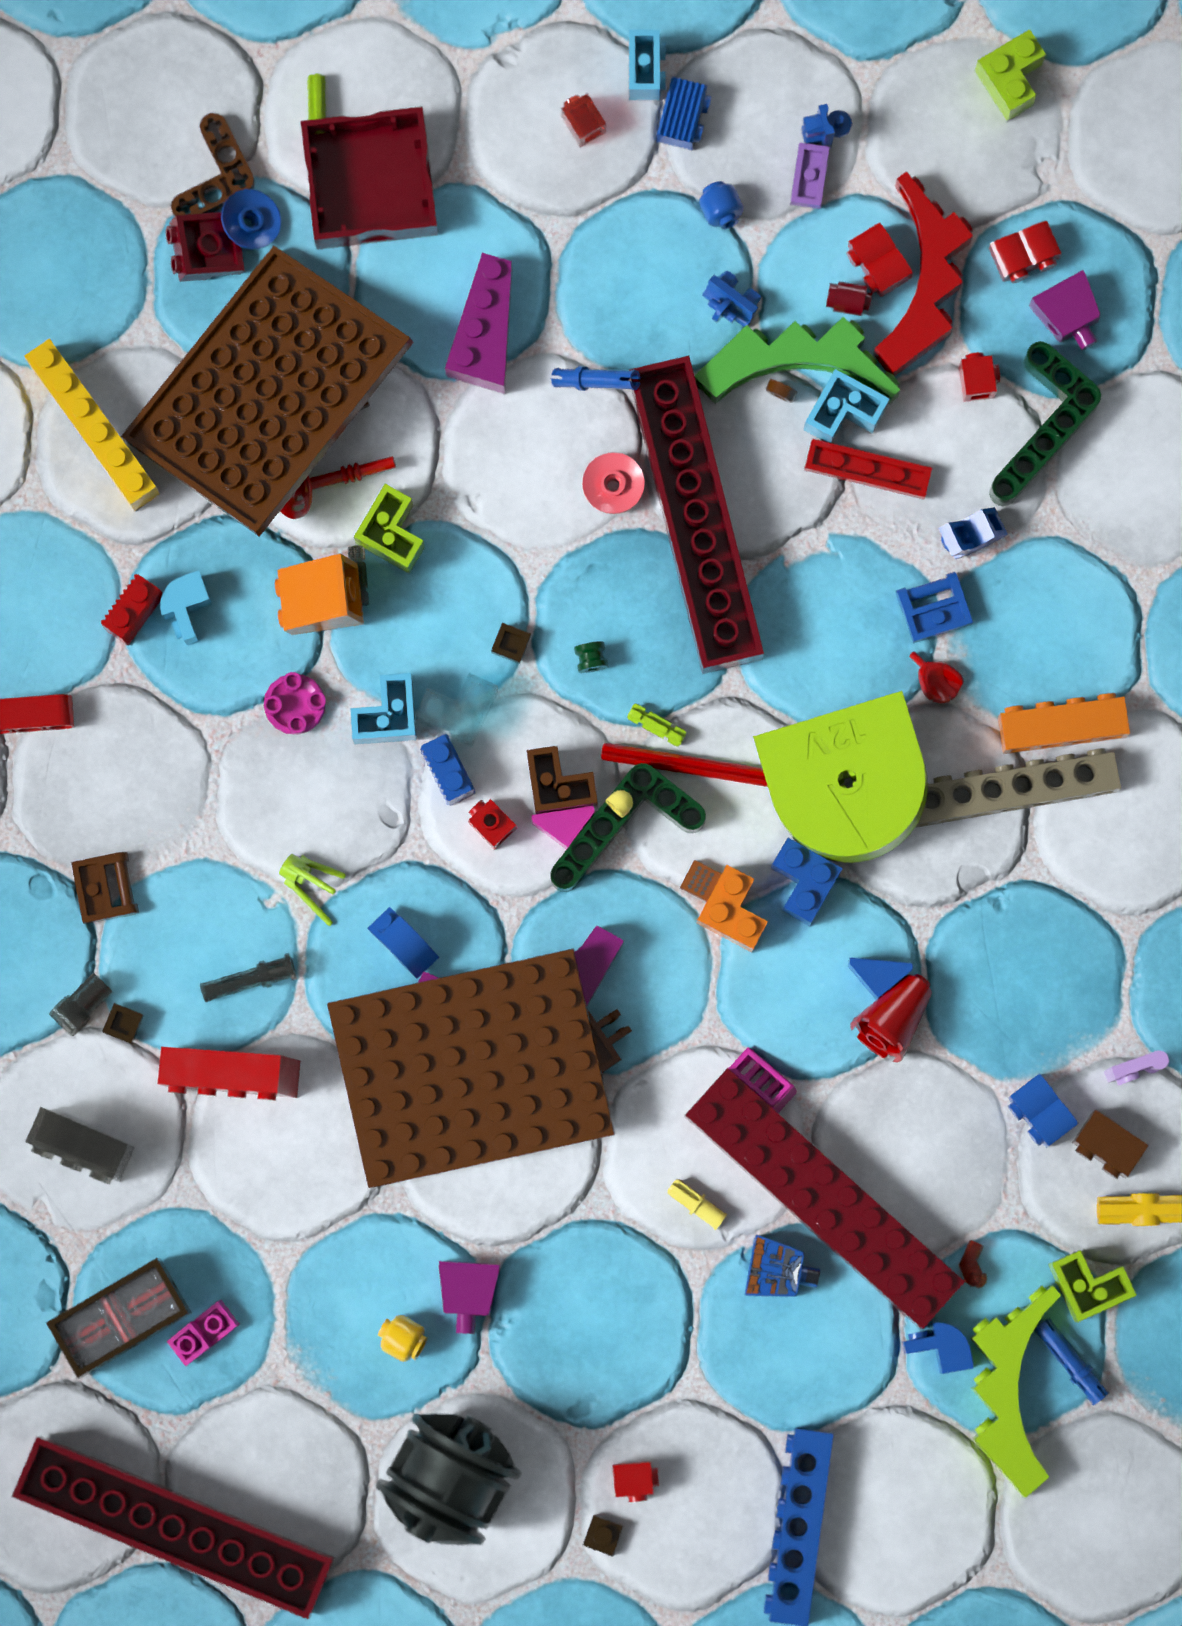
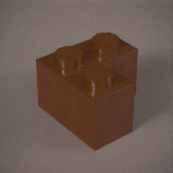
(551, 789)

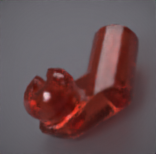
(969, 1266)

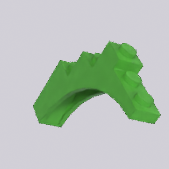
(795, 349)

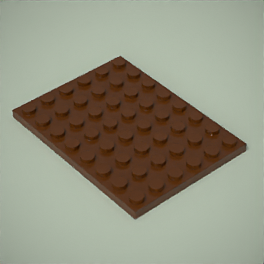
(267, 390)
(471, 1068)

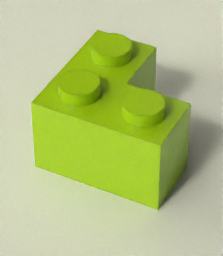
(1005, 72)
(383, 533)
(1086, 1294)

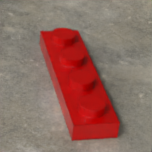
(868, 469)

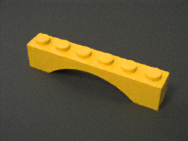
(92, 424)

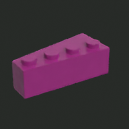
(483, 332)

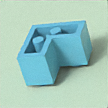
(843, 400)
(392, 720)

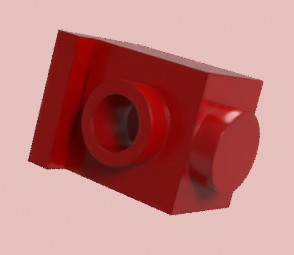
(495, 834)

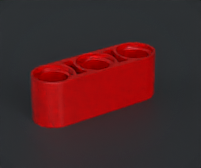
(36, 713)

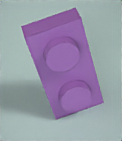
(809, 175)

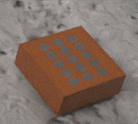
(700, 881)

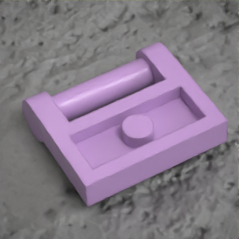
(1129, 1070)

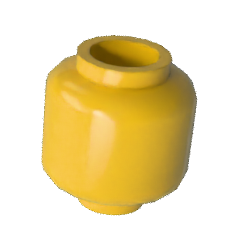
(402, 1338)

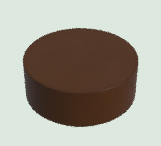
(781, 391)

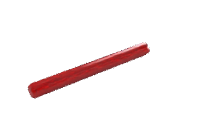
(684, 764)

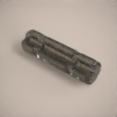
(357, 554)

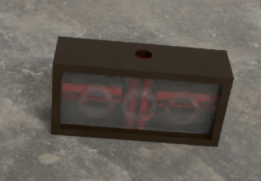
(118, 1318)

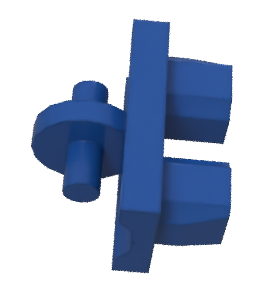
(824, 127)
(729, 302)

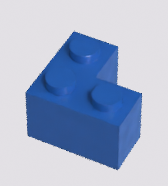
(813, 878)

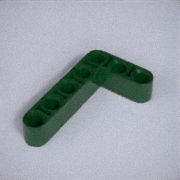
(1051, 428)
(639, 794)

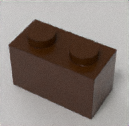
(1109, 1145)

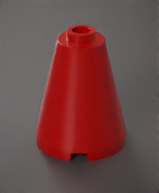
(893, 1018)

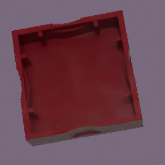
(369, 178)

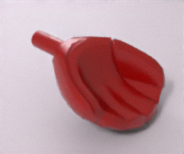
(938, 679)

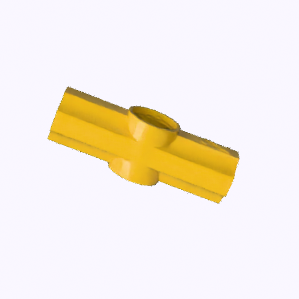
(1139, 1209)

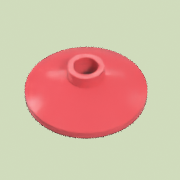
(613, 468)

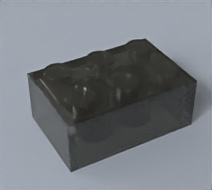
(79, 1146)

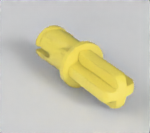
(696, 1203)

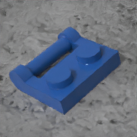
(938, 616)

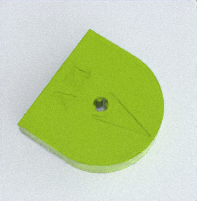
(815, 756)

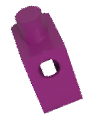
(1069, 310)
(467, 1291)

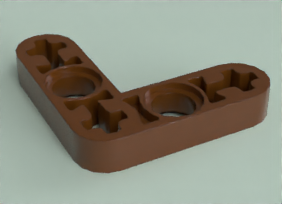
(222, 181)

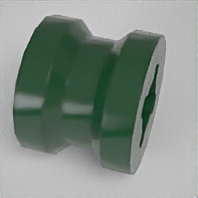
(591, 657)

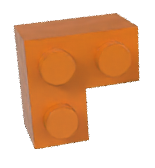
(724, 912)

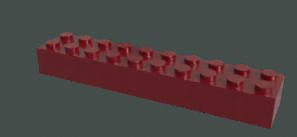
(696, 516)
(824, 1199)
(173, 1527)

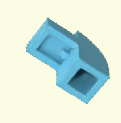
(180, 598)

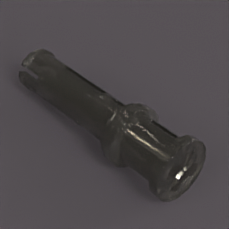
(263, 974)

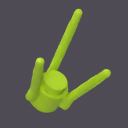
(297, 870)

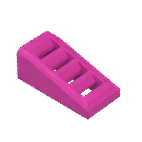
(782, 1097)

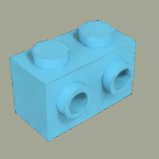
(644, 65)

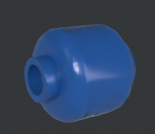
(721, 205)

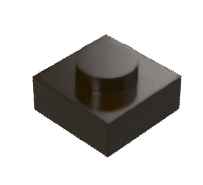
(511, 643)
(123, 1023)
(602, 1535)

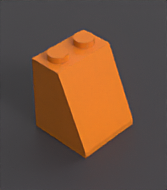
(319, 595)

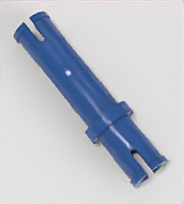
(583, 378)
(1070, 1360)

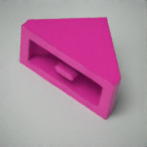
(563, 825)

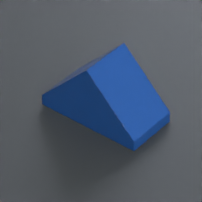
(878, 975)

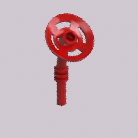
(342, 475)

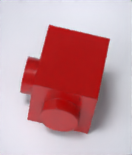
(978, 377)
(635, 1480)

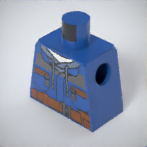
(777, 1270)

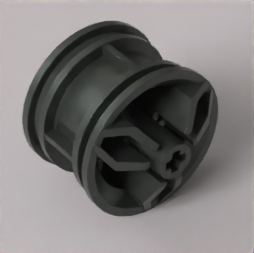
(448, 1479)

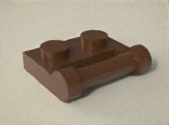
(94, 889)

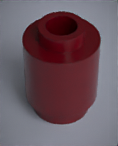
(848, 298)

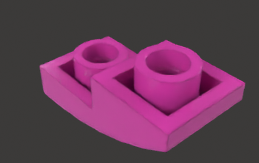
(203, 1332)

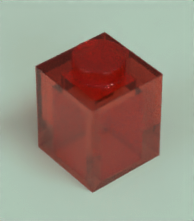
(583, 119)

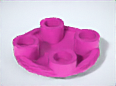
(294, 703)

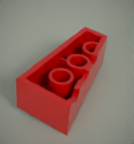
(228, 1072)

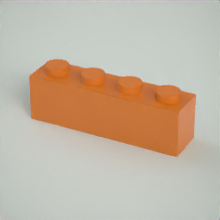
(1063, 724)

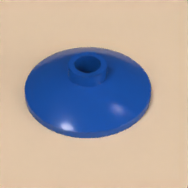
(259, 210)

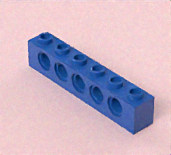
(797, 1610)

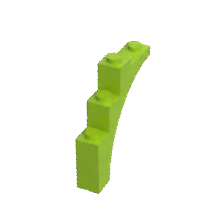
(1004, 1347)

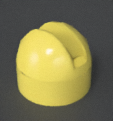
(620, 802)

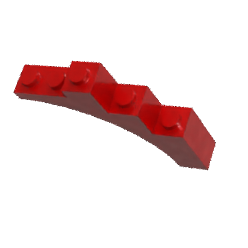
(938, 280)

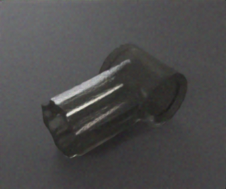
(75, 1010)

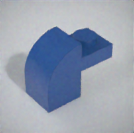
(972, 533)
(403, 942)
(950, 1346)

